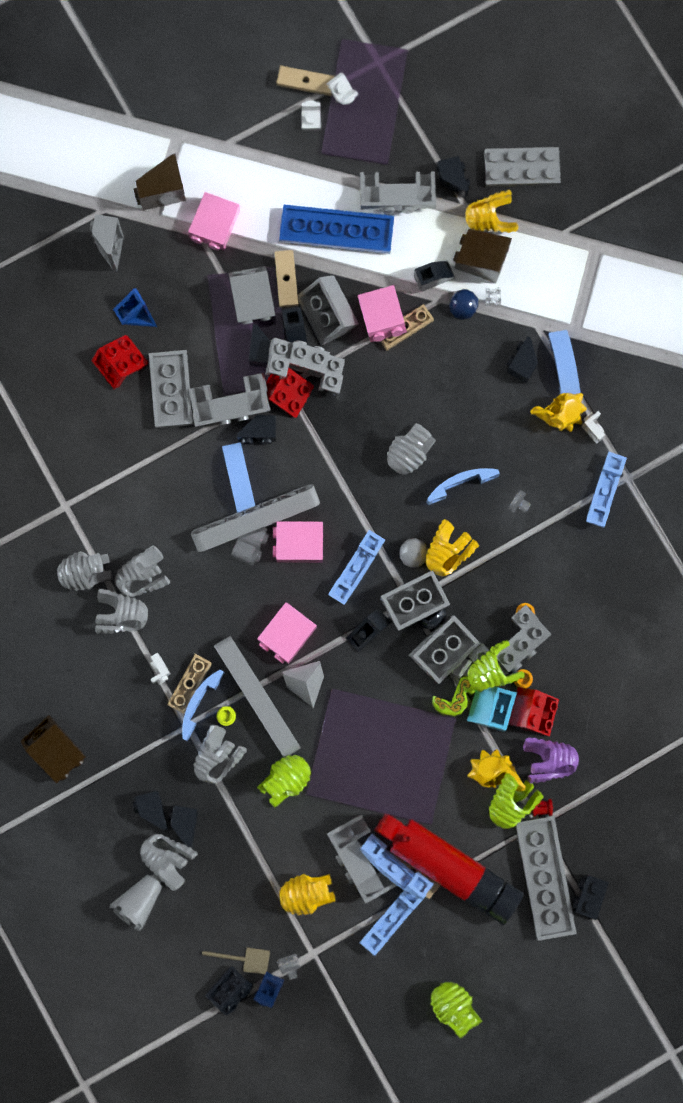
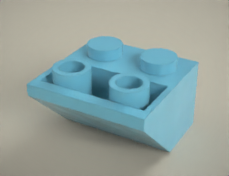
(492, 708)

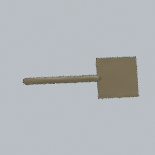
(255, 960)

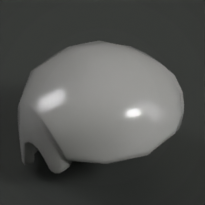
(413, 552)

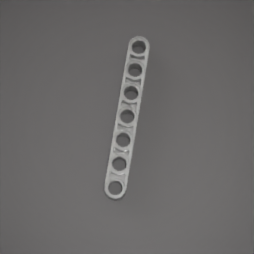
(255, 518)
(257, 697)

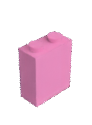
(214, 221)
(382, 314)
(298, 542)
(286, 633)

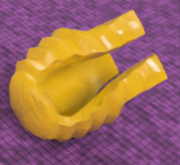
(482, 214)
(444, 557)
(305, 894)

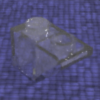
(249, 545)

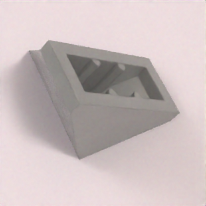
(305, 681)

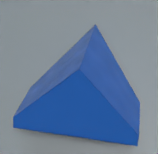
(134, 311)

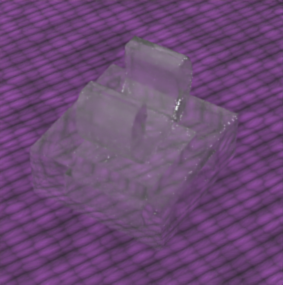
(518, 502)
(289, 964)

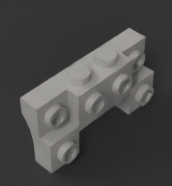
(397, 197)
(306, 360)
(235, 406)
(521, 645)
(358, 866)

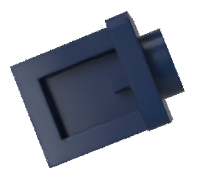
(268, 990)

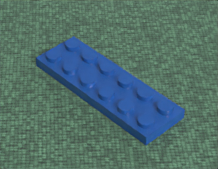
(336, 229)

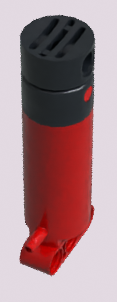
(450, 868)

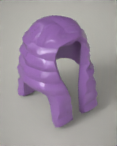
(557, 758)

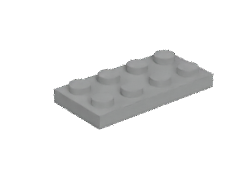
(522, 167)
(170, 389)

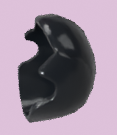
(433, 620)

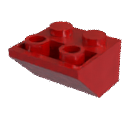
(533, 711)

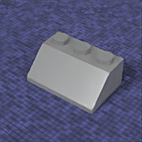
(108, 238)
(327, 309)
(414, 600)
(444, 649)

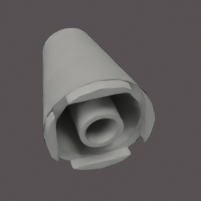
(138, 901)

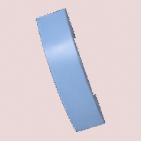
(564, 362)
(483, 475)
(238, 476)
(605, 489)
(356, 567)
(212, 682)
(394, 869)
(390, 922)

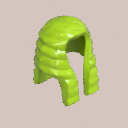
(487, 673)
(286, 779)
(503, 806)
(454, 1008)

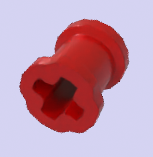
(543, 808)

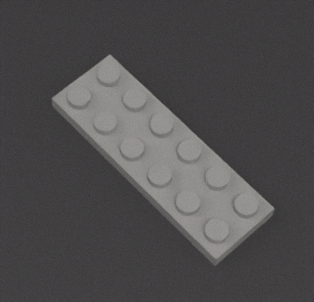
(545, 878)

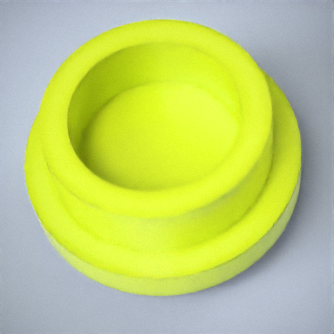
(226, 716)

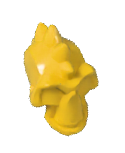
(562, 412)
(492, 768)

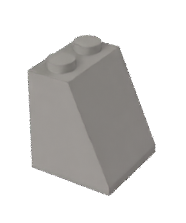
(252, 295)

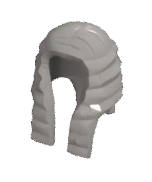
(410, 450)
(79, 570)
(135, 575)
(128, 616)
(213, 758)
(162, 855)

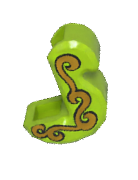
(459, 700)

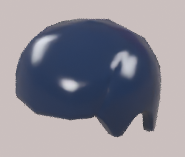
(463, 304)

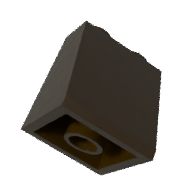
(160, 185)
(482, 254)
(53, 749)

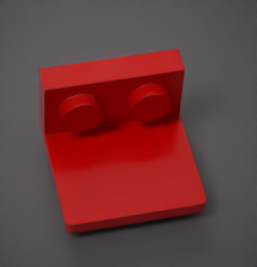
(119, 360)
(289, 392)

